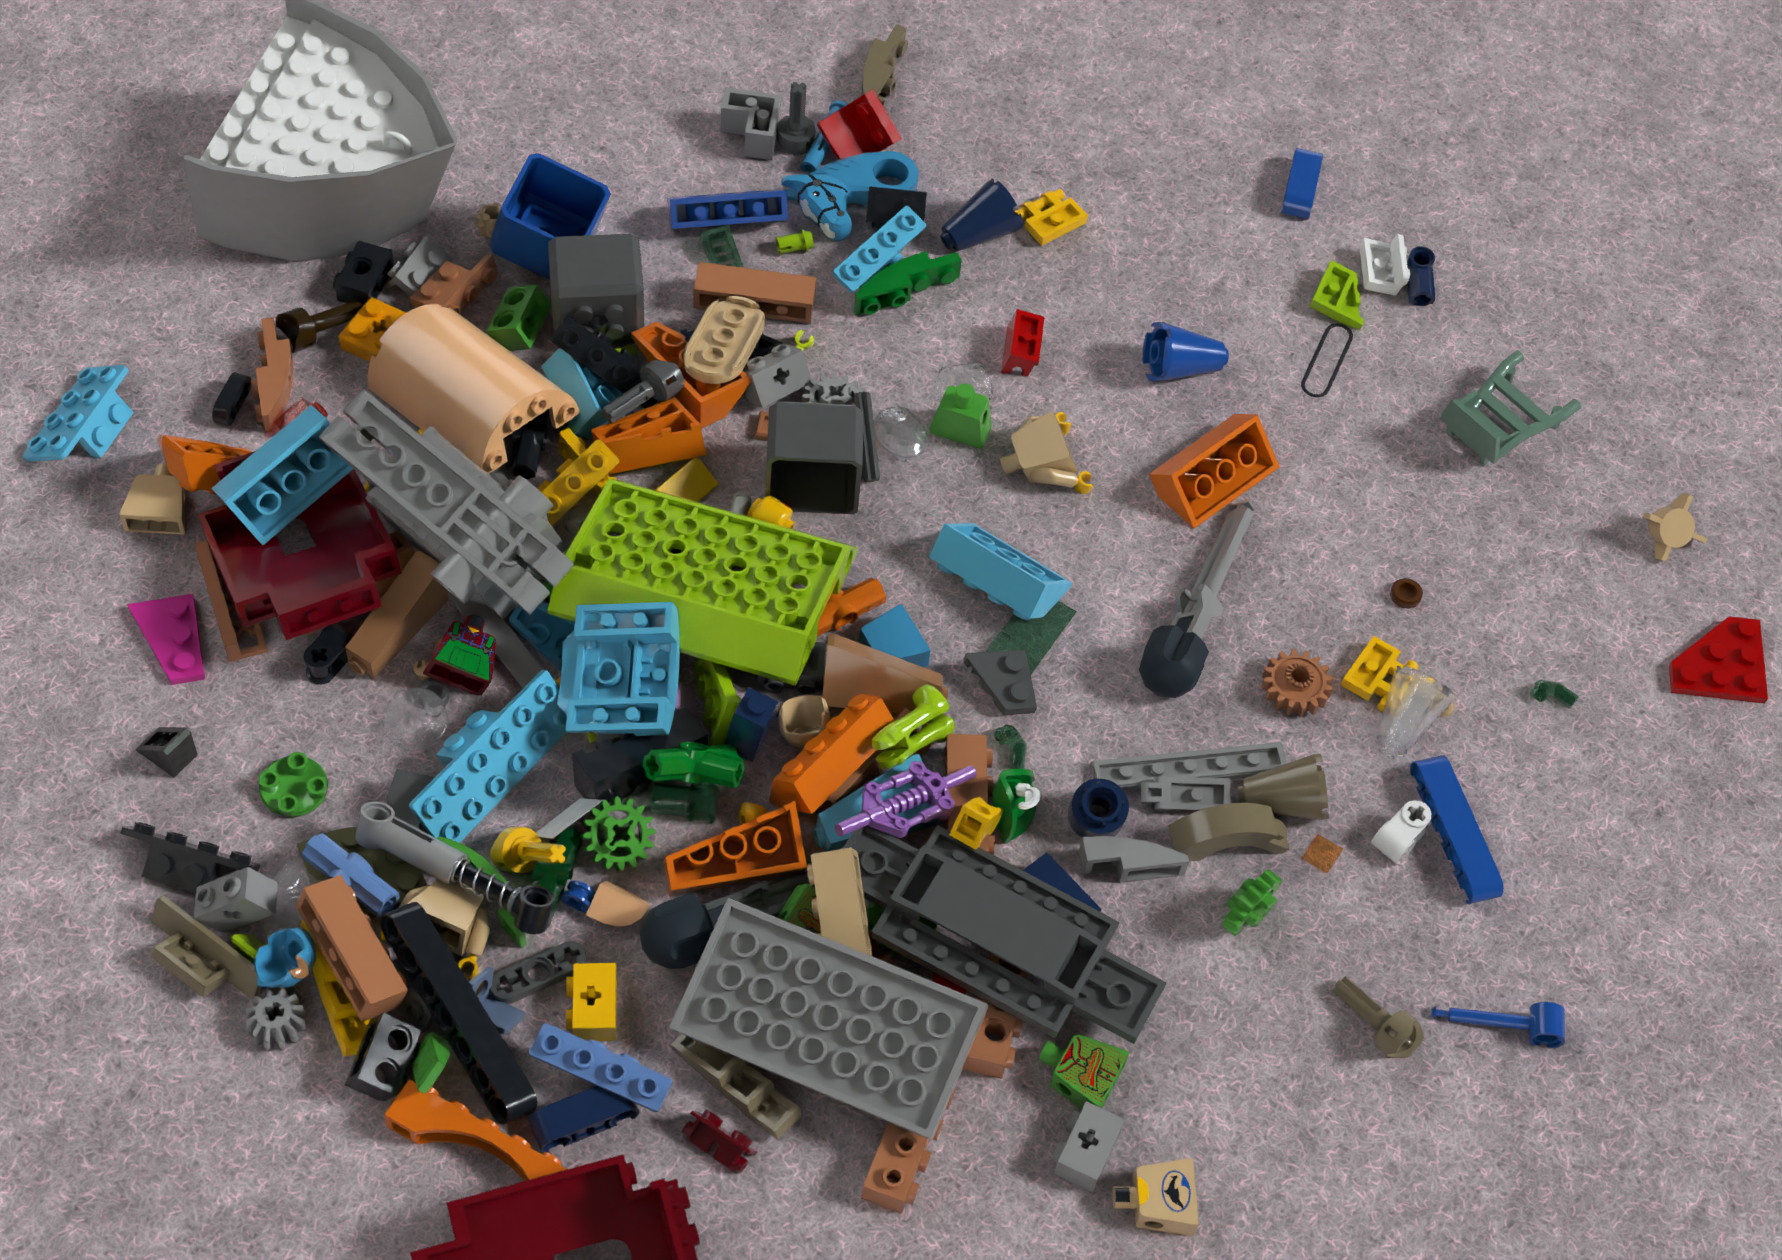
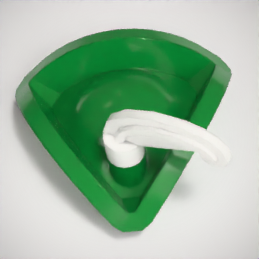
(1017, 799)

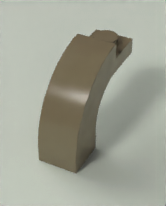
(1228, 827)

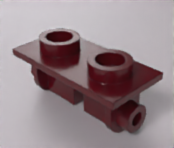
(731, 1148)

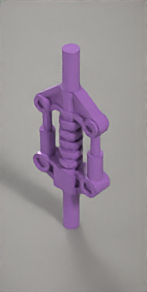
(928, 788)

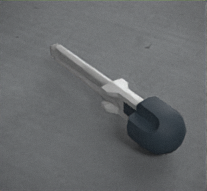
(1177, 652)

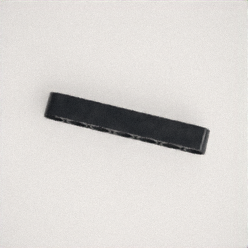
(458, 1013)

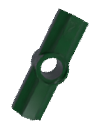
(555, 875)

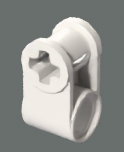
(1401, 832)

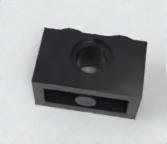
(363, 273)

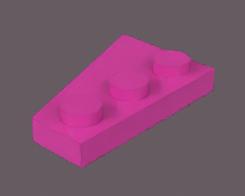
(173, 635)

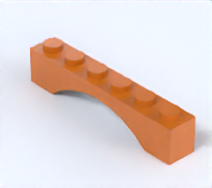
(433, 1119)

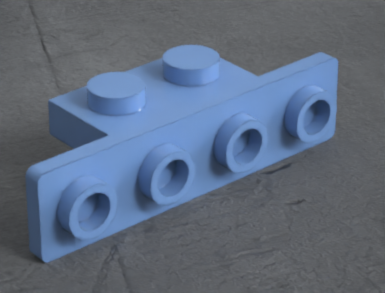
(601, 1067)

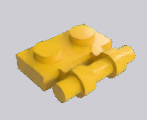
(1056, 220)
(1371, 668)

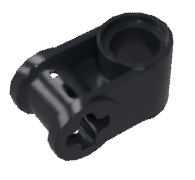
(327, 654)

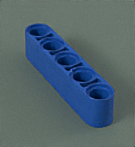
(1458, 829)

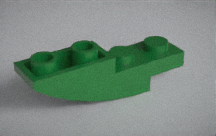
(894, 283)

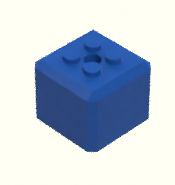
(546, 204)

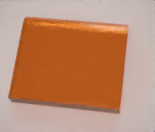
(1322, 853)

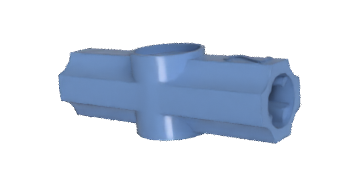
(356, 871)

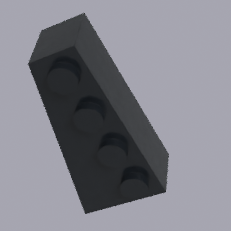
(618, 766)

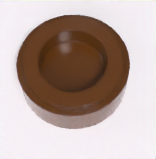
(1406, 593)

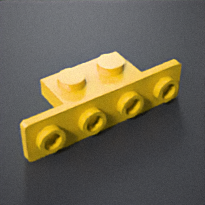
(577, 479)

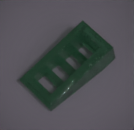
(716, 236)

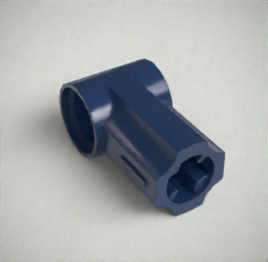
(1421, 281)

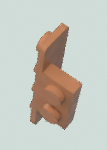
(455, 285)

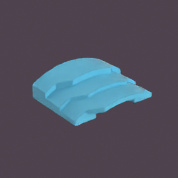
(621, 669)

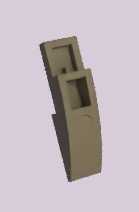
(881, 63)

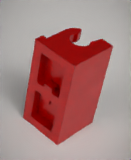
(1023, 342)

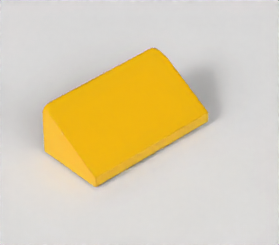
(690, 482)

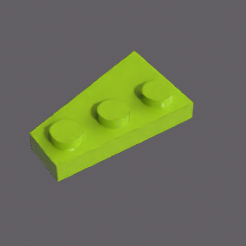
(721, 698)

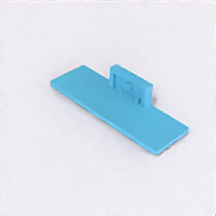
(490, 759)

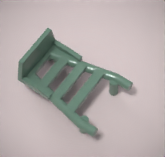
(1484, 435)

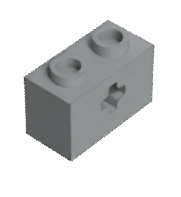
(776, 375)
(235, 900)
(1081, 1164)

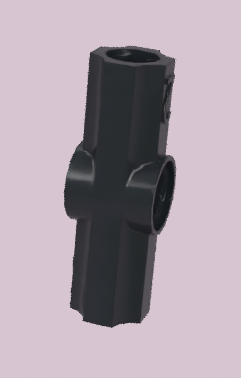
(527, 447)

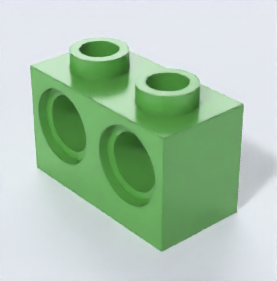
(519, 317)

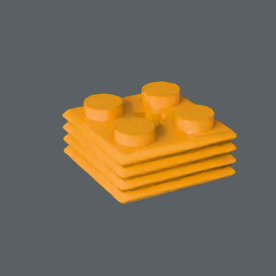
(367, 327)

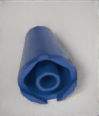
(1181, 353)

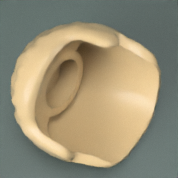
(803, 718)

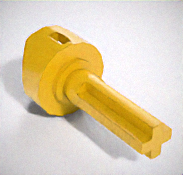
(520, 848)

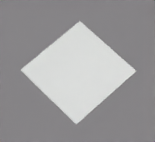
(567, 817)

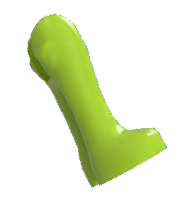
(935, 727)

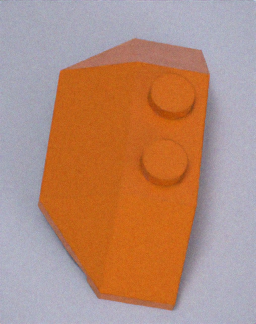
(194, 460)

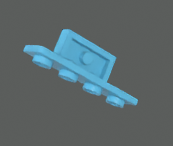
(879, 250)

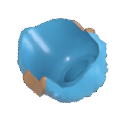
(285, 958)

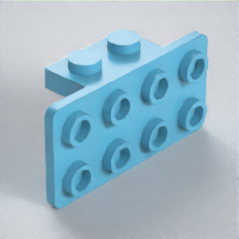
(86, 415)

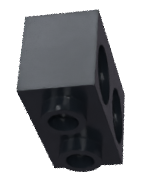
(376, 1053)

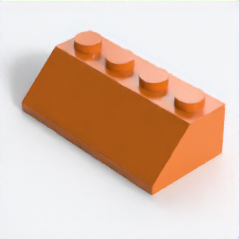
(1215, 469)
(831, 755)

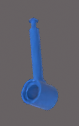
(1543, 1024)

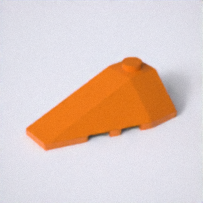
(702, 400)

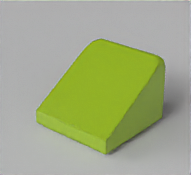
(247, 945)

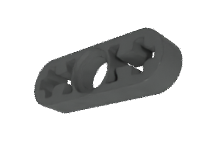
(543, 959)

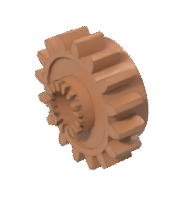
(1295, 697)

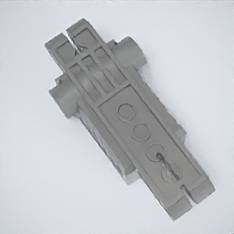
(484, 536)

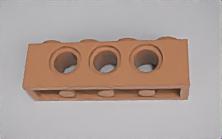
(994, 1056)

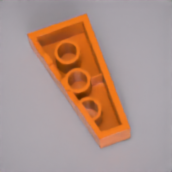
(743, 854)

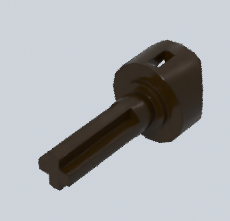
(302, 327)

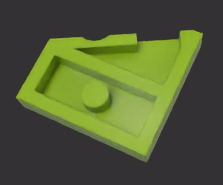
(1338, 295)

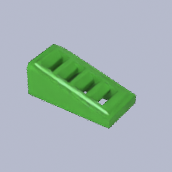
(430, 1061)

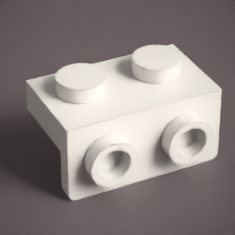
(1384, 265)

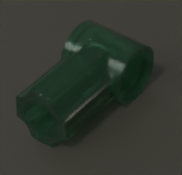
(694, 801)

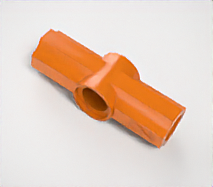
(851, 604)

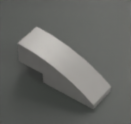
(1130, 858)

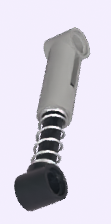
(382, 830)

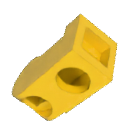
(975, 822)

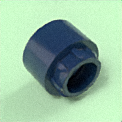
(1102, 793)

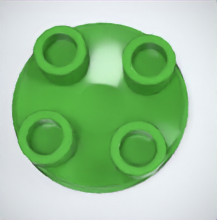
(293, 785)

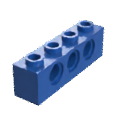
(727, 208)

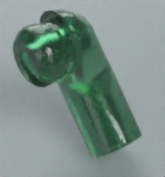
(1554, 689)
(1009, 735)

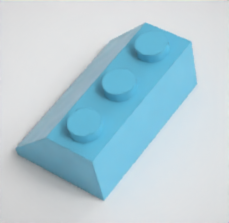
(585, 388)

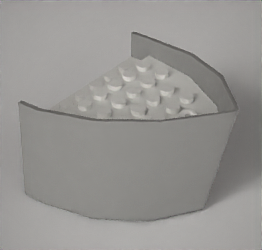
(322, 144)

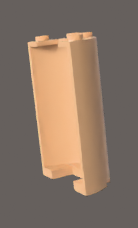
(461, 383)

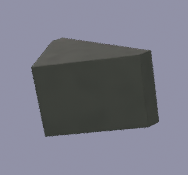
(169, 749)

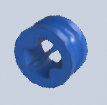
(578, 895)

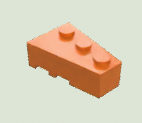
(653, 436)

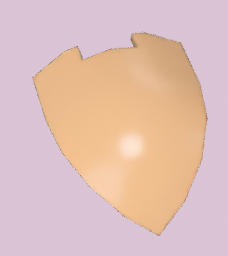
(616, 905)

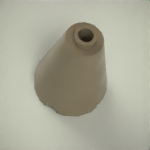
(1290, 789)

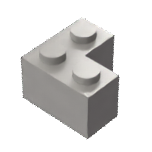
(755, 117)

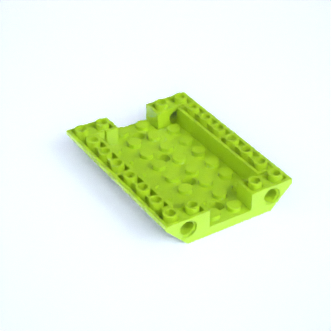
(724, 615)

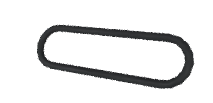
(1337, 366)

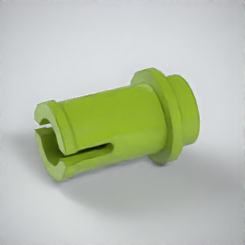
(795, 242)

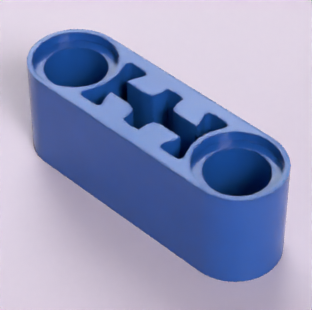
(1302, 183)

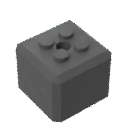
(598, 283)
(815, 456)

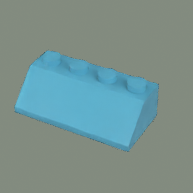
(282, 477)
(998, 570)

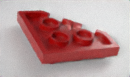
(1723, 663)

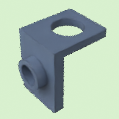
(502, 1014)

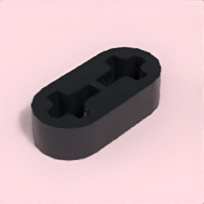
(231, 398)

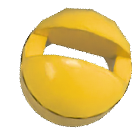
(750, 811)

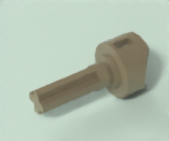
(1391, 1029)

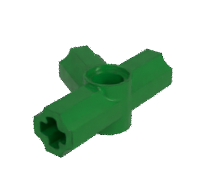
(696, 764)

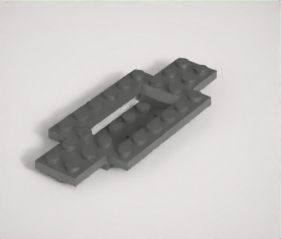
(1012, 919)

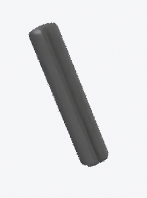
(870, 462)

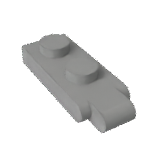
(1185, 793)

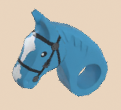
(832, 187)

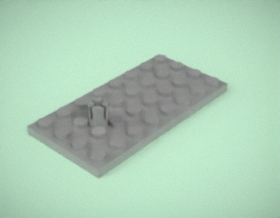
(829, 1018)

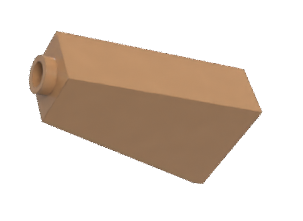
(404, 611)
(864, 670)

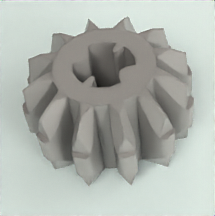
(282, 1027)

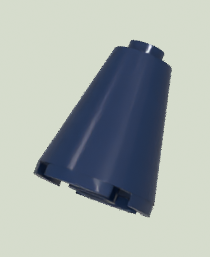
(982, 218)

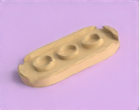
(724, 340)

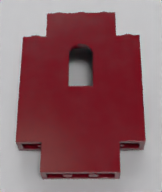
(311, 585)
(571, 1213)

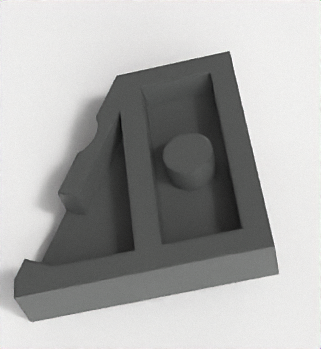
(1005, 678)

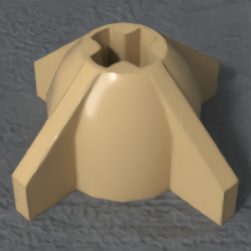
(1672, 526)

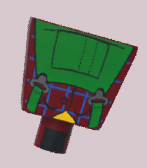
(464, 657)

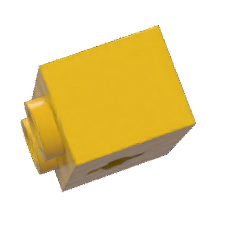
(592, 982)

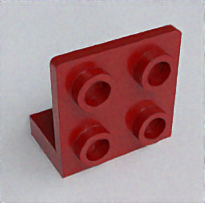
(859, 127)

